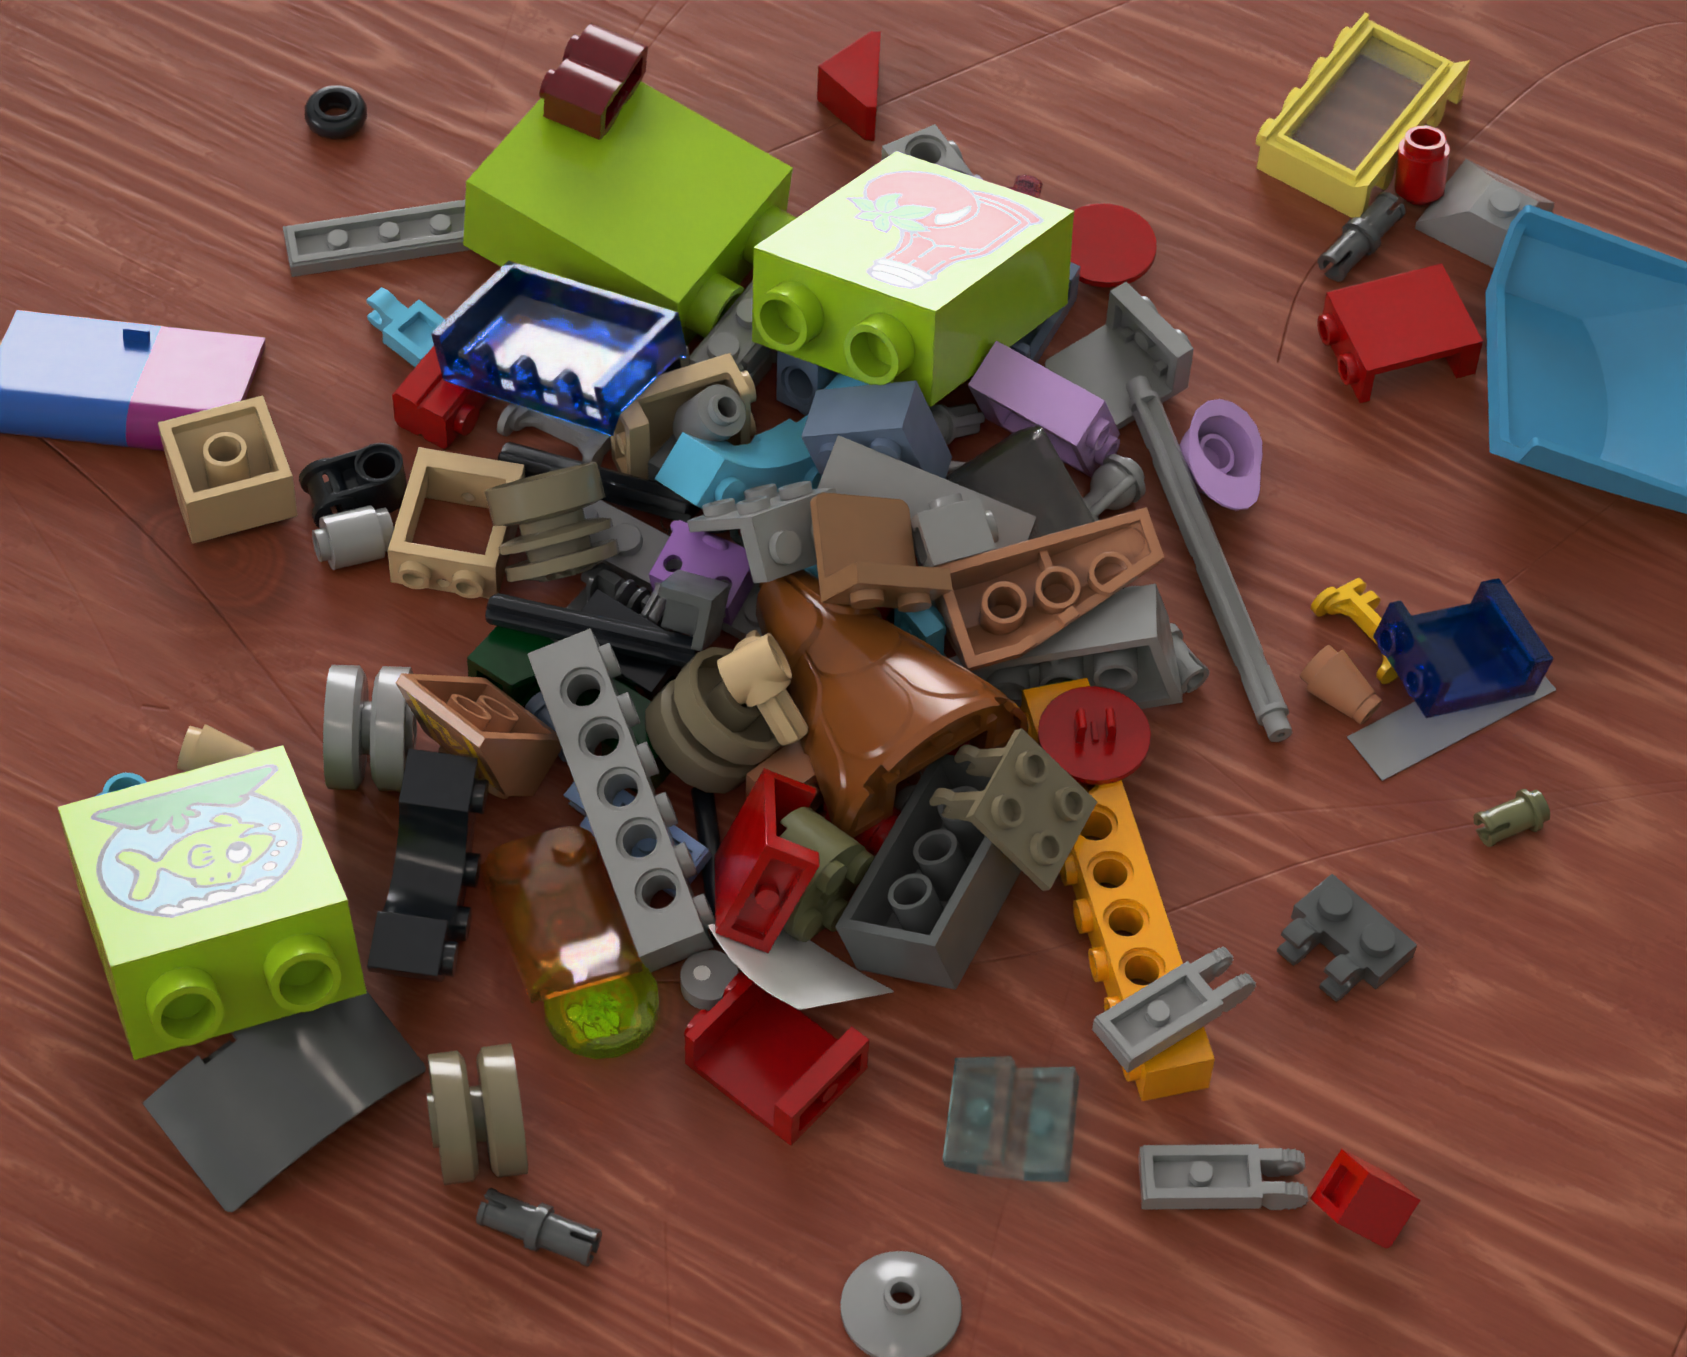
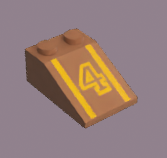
(483, 723)

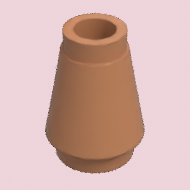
(1340, 684)

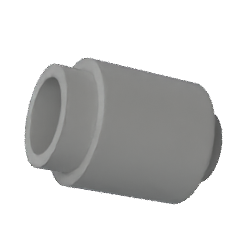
(711, 414)
(353, 536)

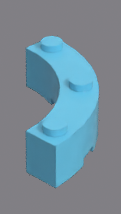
(718, 470)

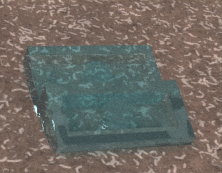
(1011, 1119)

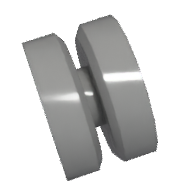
(365, 727)

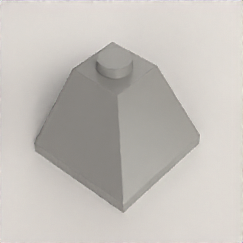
(1477, 211)

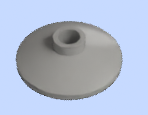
(896, 1329)

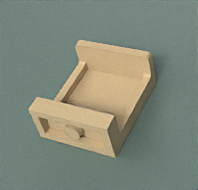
(650, 417)

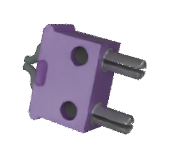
(705, 556)

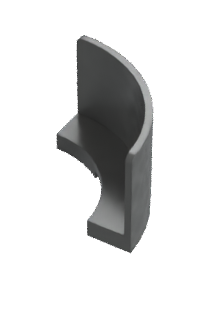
(280, 1093)

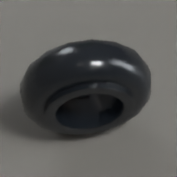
(334, 98)

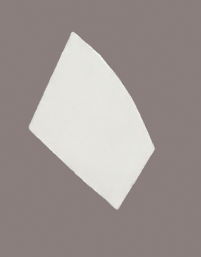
(800, 972)

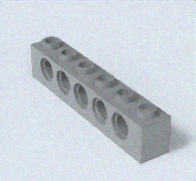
(563, 674)

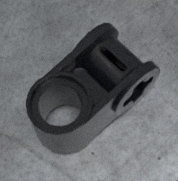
(356, 480)

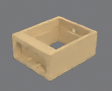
(455, 480)

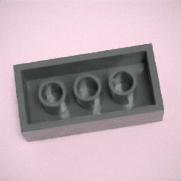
(928, 889)

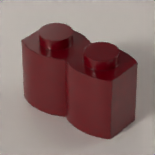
(593, 80)

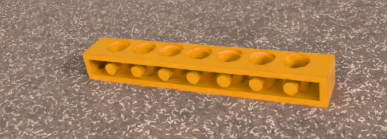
(1129, 907)

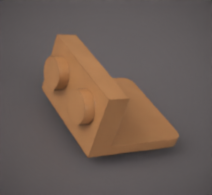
(869, 554)

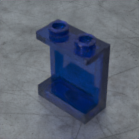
(1464, 652)

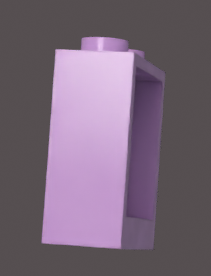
(1023, 393)

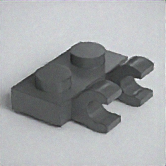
(1353, 931)

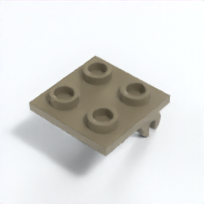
(1027, 808)

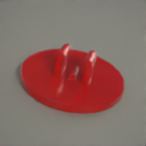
(1111, 245)
(1095, 734)

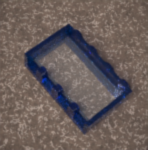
(557, 346)

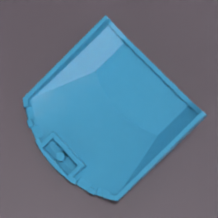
(1589, 359)

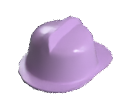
(1224, 454)

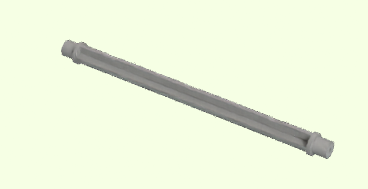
(1209, 560)

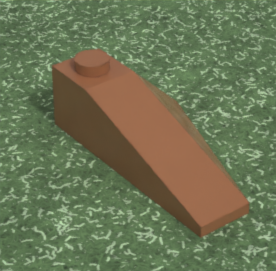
(1033, 589)

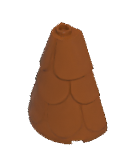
(874, 699)

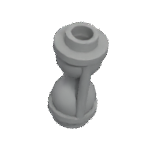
(1115, 485)

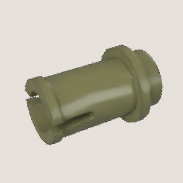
(1523, 812)

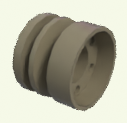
(552, 522)

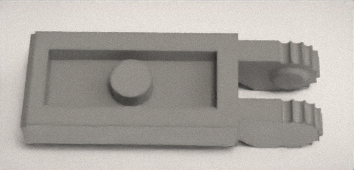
(1170, 1009)
(1219, 1177)

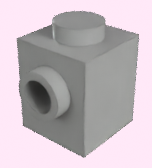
(953, 530)

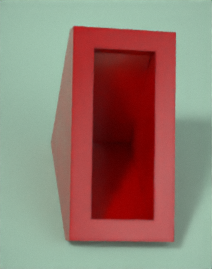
(850, 84)

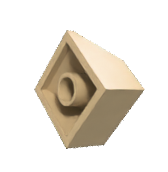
(228, 469)

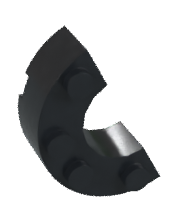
(431, 868)

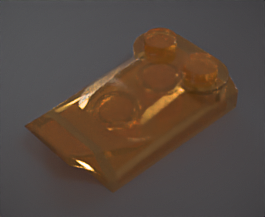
(559, 912)

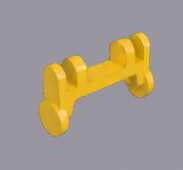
(1360, 609)

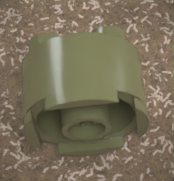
(840, 871)

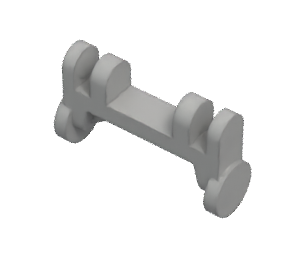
(589, 442)

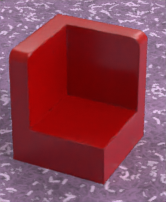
(1365, 1199)

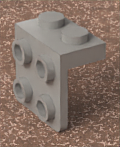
(1128, 346)
(772, 526)

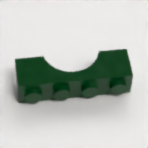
(505, 663)

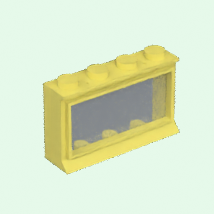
(1352, 113)

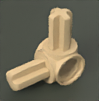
(759, 677)

